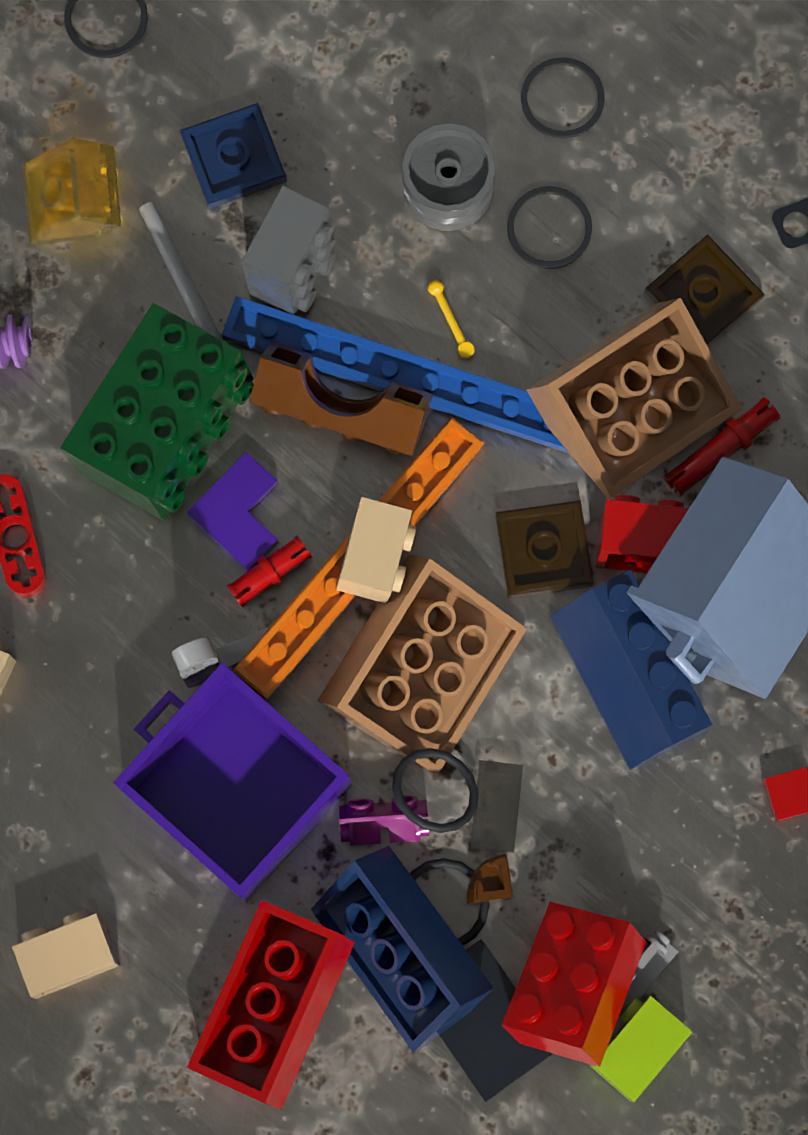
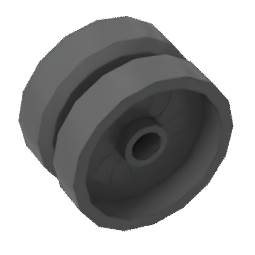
(448, 176)

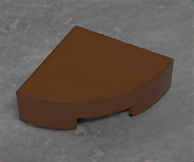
(490, 881)

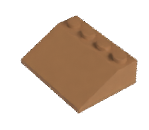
(636, 397)
(423, 663)

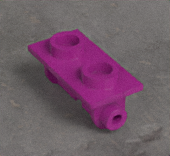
(367, 818)

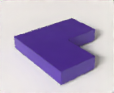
(226, 512)

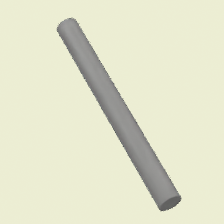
(178, 269)

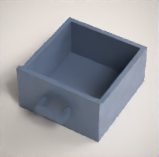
(733, 580)

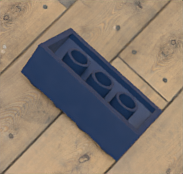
(628, 673)
(402, 948)

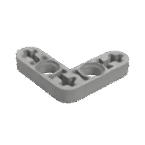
(199, 659)

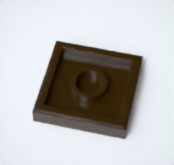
(710, 288)
(544, 549)

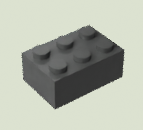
(290, 253)

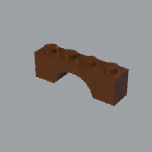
(291, 386)

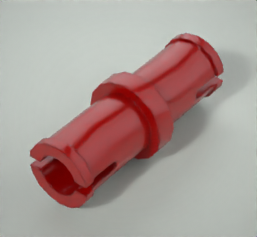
(269, 571)

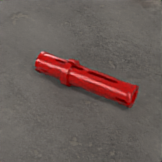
(735, 436)

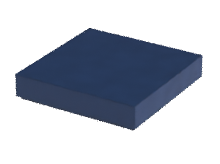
(233, 156)

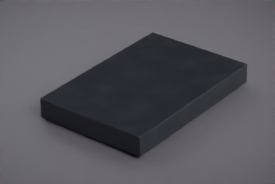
(479, 1040)

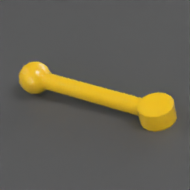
(465, 349)

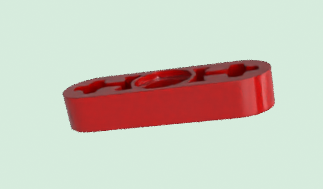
(34, 563)

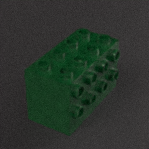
(159, 412)

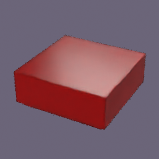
(788, 794)

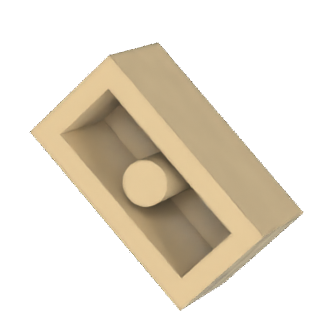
(375, 550)
(64, 954)

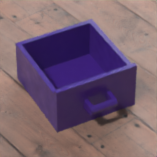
(232, 781)

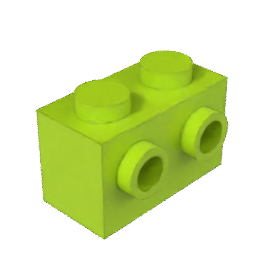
(641, 1047)

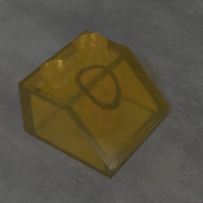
(72, 193)

